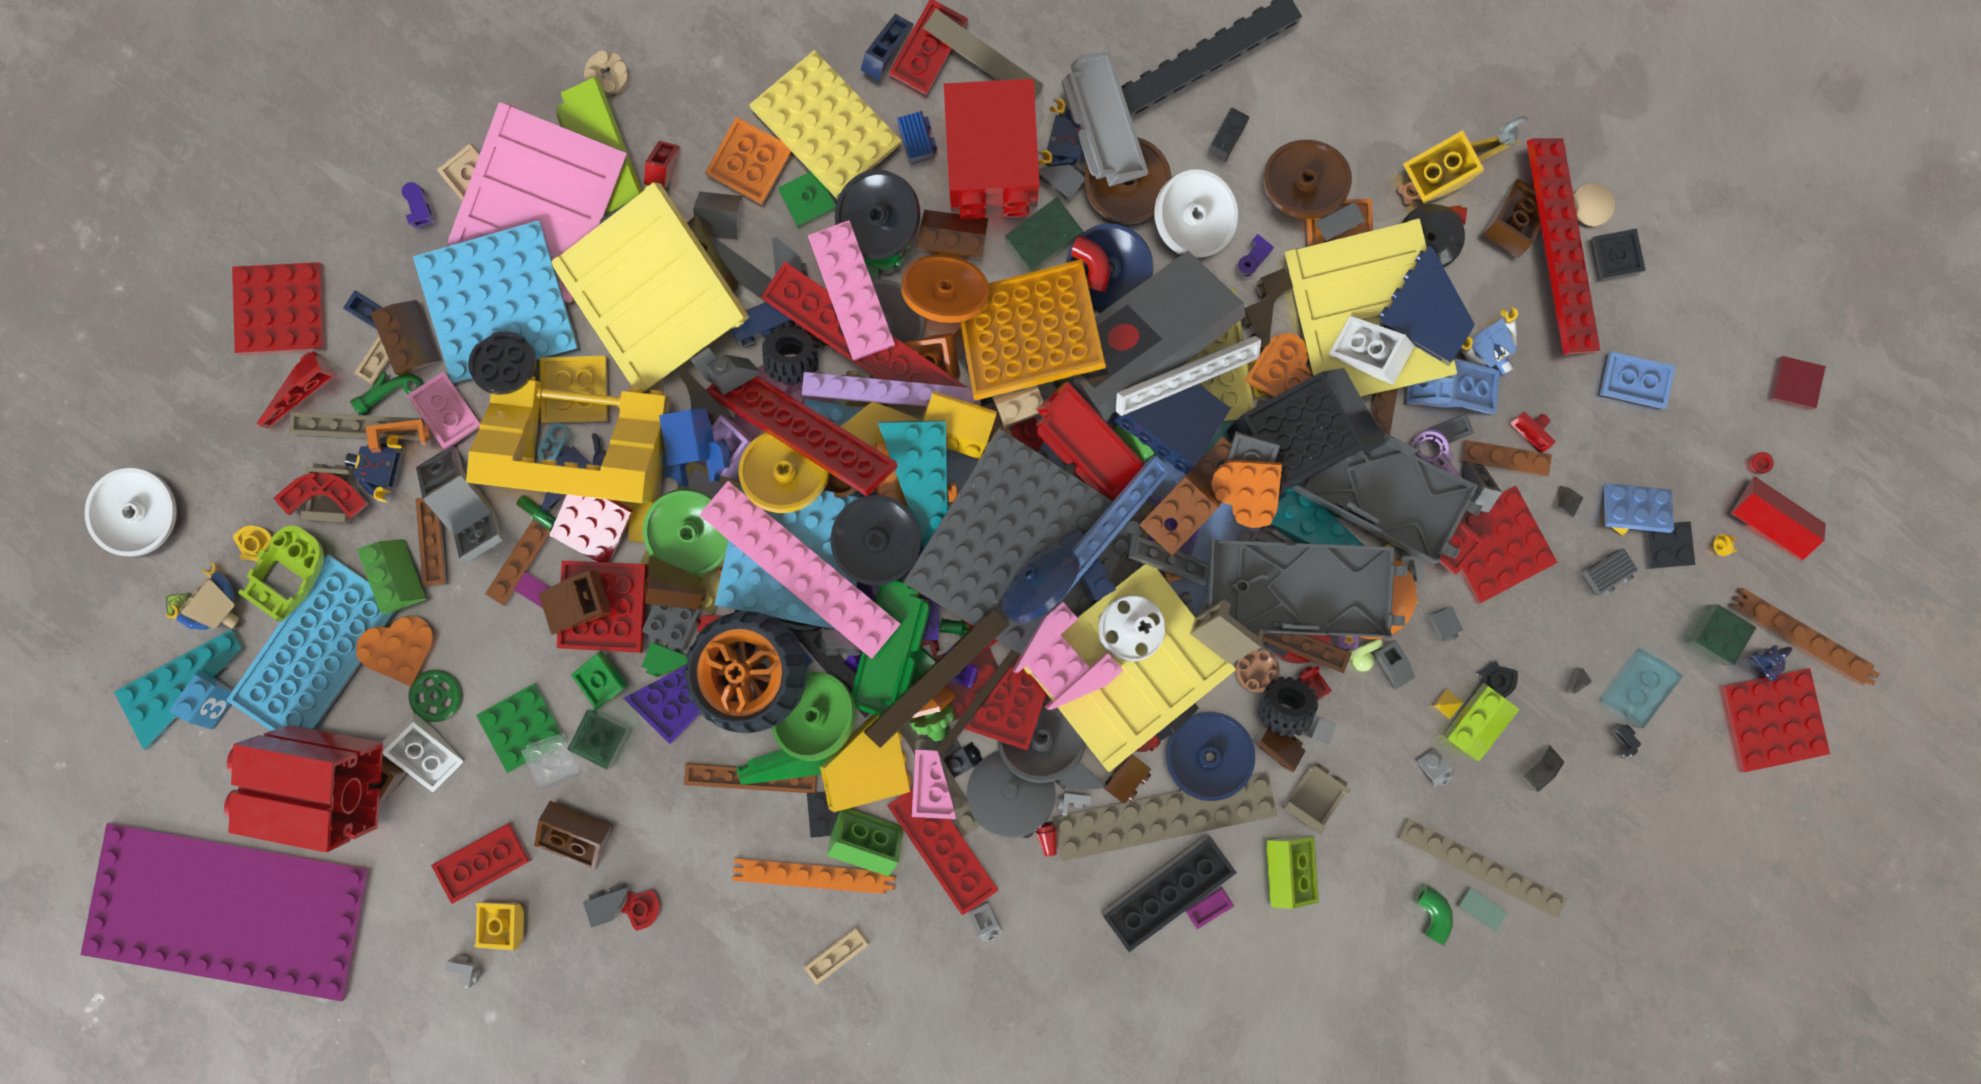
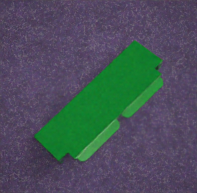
(890, 671)

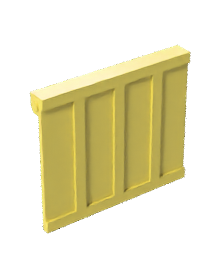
(1357, 280)
(649, 288)
(1148, 691)

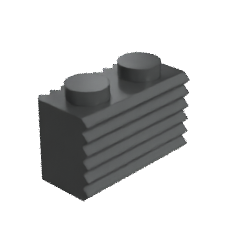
(1610, 571)

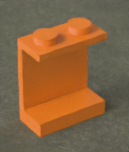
(374, 432)

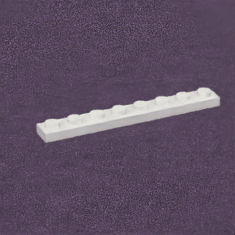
(1187, 375)

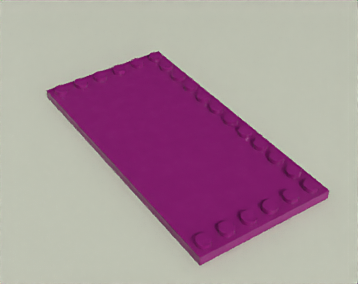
(225, 911)

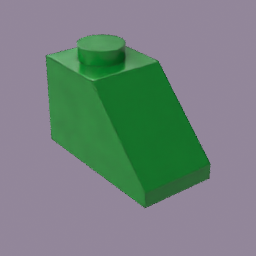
(662, 660)

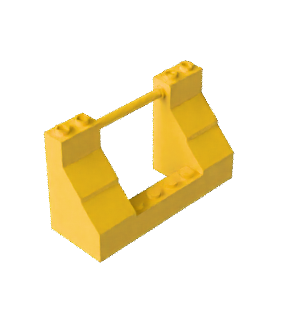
(630, 470)

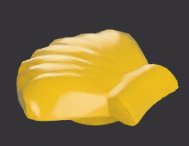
(251, 541)

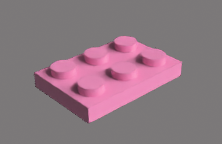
(444, 410)

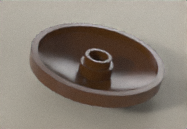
(1307, 179)
(1134, 199)

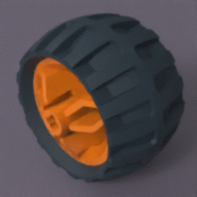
(707, 668)

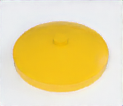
(779, 476)

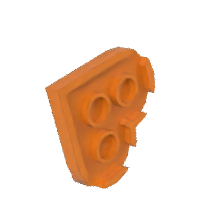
(1280, 365)
(1250, 489)
(397, 649)

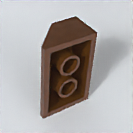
(952, 236)
(405, 337)
(572, 835)

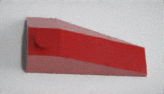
(302, 382)

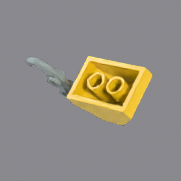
(1455, 161)

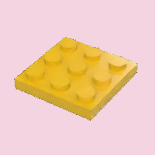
(578, 375)

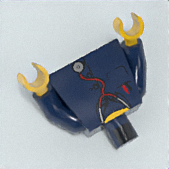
(1064, 143)
(377, 470)

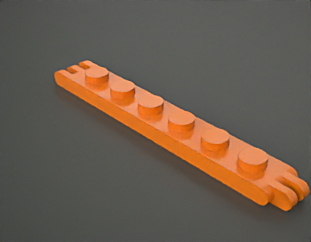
(812, 876)

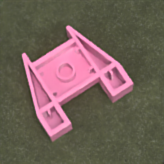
(1057, 663)

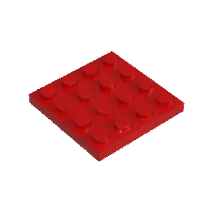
(278, 308)
(1511, 549)
(626, 596)
(1775, 720)

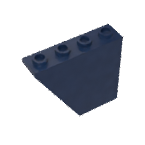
(1429, 310)
(1178, 425)

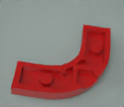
(319, 484)

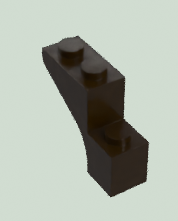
(703, 232)
(1260, 314)

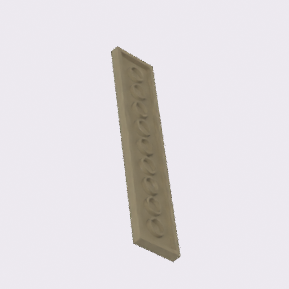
(1159, 819)

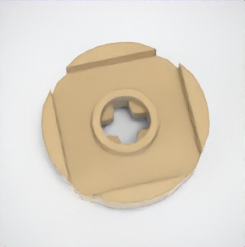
(603, 61)

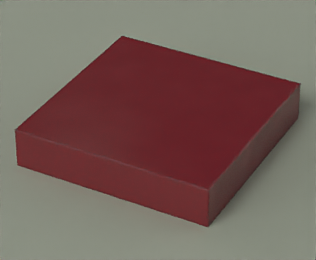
(1798, 382)

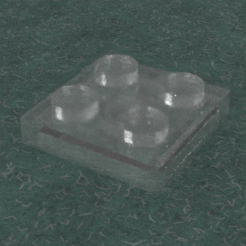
(550, 760)

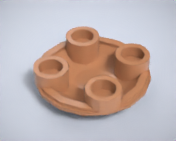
(1257, 670)

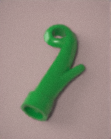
(380, 389)

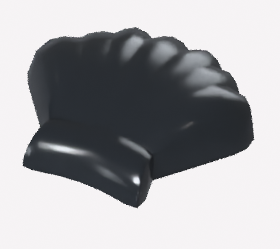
(1500, 678)

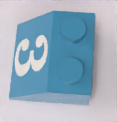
(202, 701)

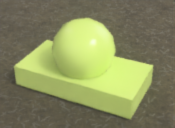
(1362, 657)

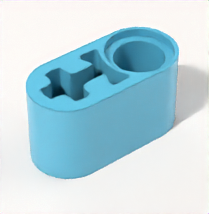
(550, 436)

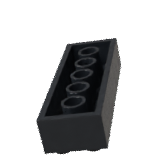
(1168, 892)

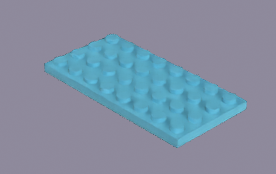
(310, 652)

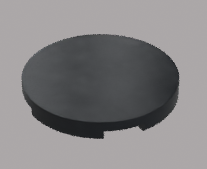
(502, 363)

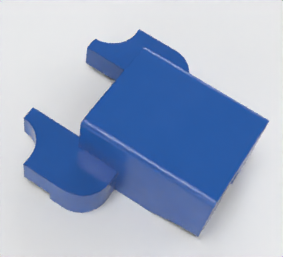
(690, 439)

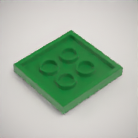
(518, 723)

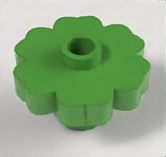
(934, 724)

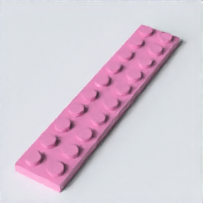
(799, 569)

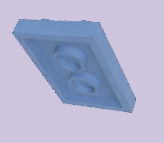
(1637, 380)
(1638, 508)

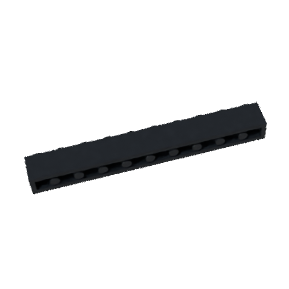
(1210, 55)

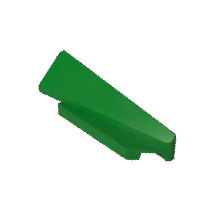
(776, 767)

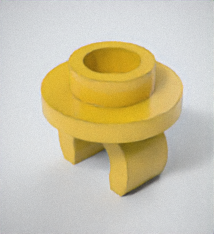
(1724, 545)

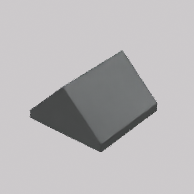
(721, 212)

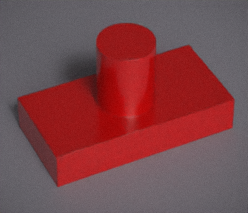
(1534, 430)

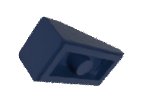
(361, 307)

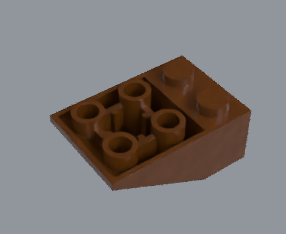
(575, 602)

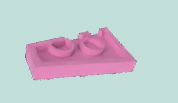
(930, 787)

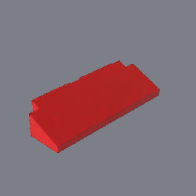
(1088, 441)

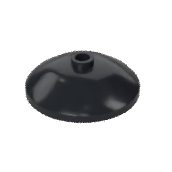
(1446, 227)

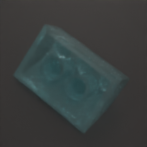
(1641, 688)

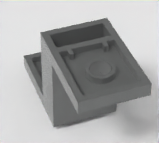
(458, 504)

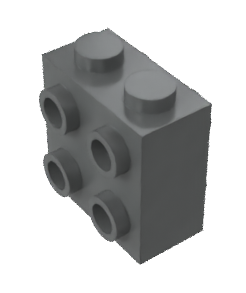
(671, 625)

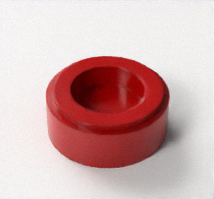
(1761, 463)

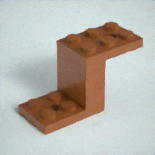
(1189, 501)

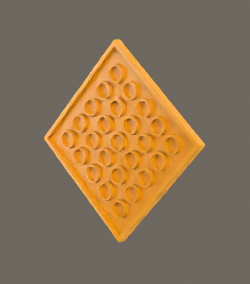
(1033, 332)

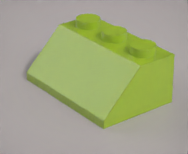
(1481, 722)
(1292, 872)

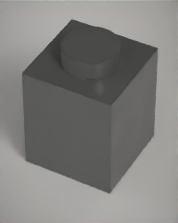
(1445, 623)

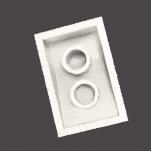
(1372, 349)
(421, 752)

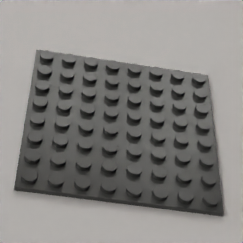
(1000, 521)

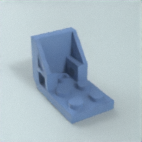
(1472, 388)

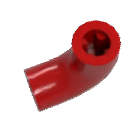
(1095, 259)

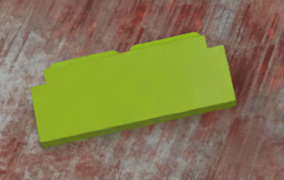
(589, 114)

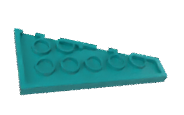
(921, 469)
(1309, 522)
(152, 695)

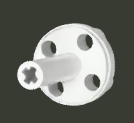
(1131, 628)

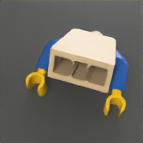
(208, 604)

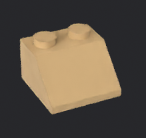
(1018, 405)

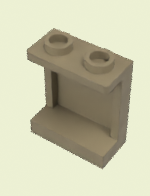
(322, 507)
(1225, 634)
(1316, 797)

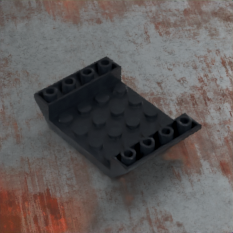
(1314, 424)

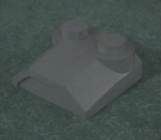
(834, 642)

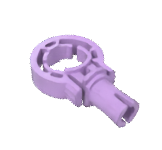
(1443, 454)

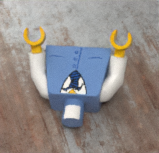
(1494, 343)

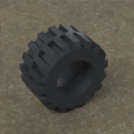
(789, 341)
(1291, 693)

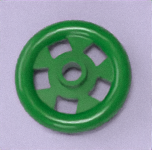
(442, 712)

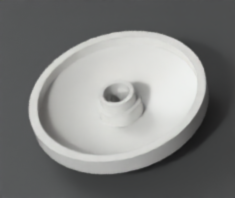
(1212, 209)
(112, 509)

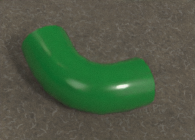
(1440, 913)

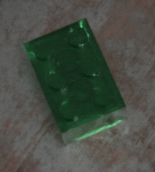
(1043, 235)

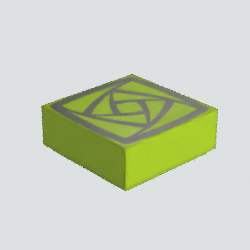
(175, 600)

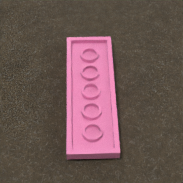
(851, 290)

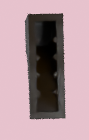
(702, 399)

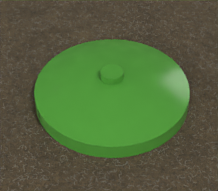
(680, 535)
(819, 721)

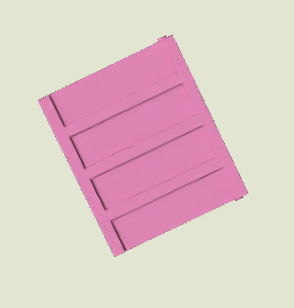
(534, 174)

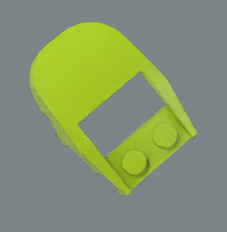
(297, 552)

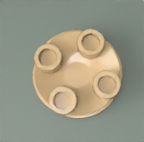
(1594, 204)

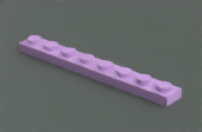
(879, 390)

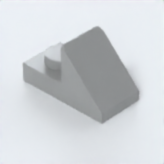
(1321, 730)

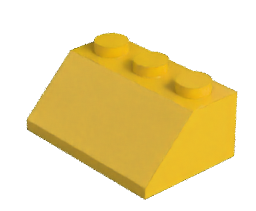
(966, 423)

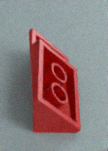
(1779, 519)

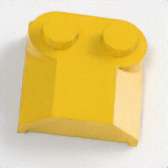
(499, 925)

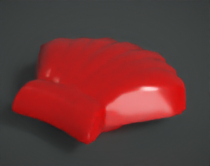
(1027, 433)
(642, 909)

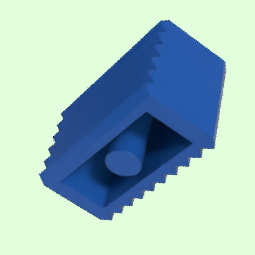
(916, 137)

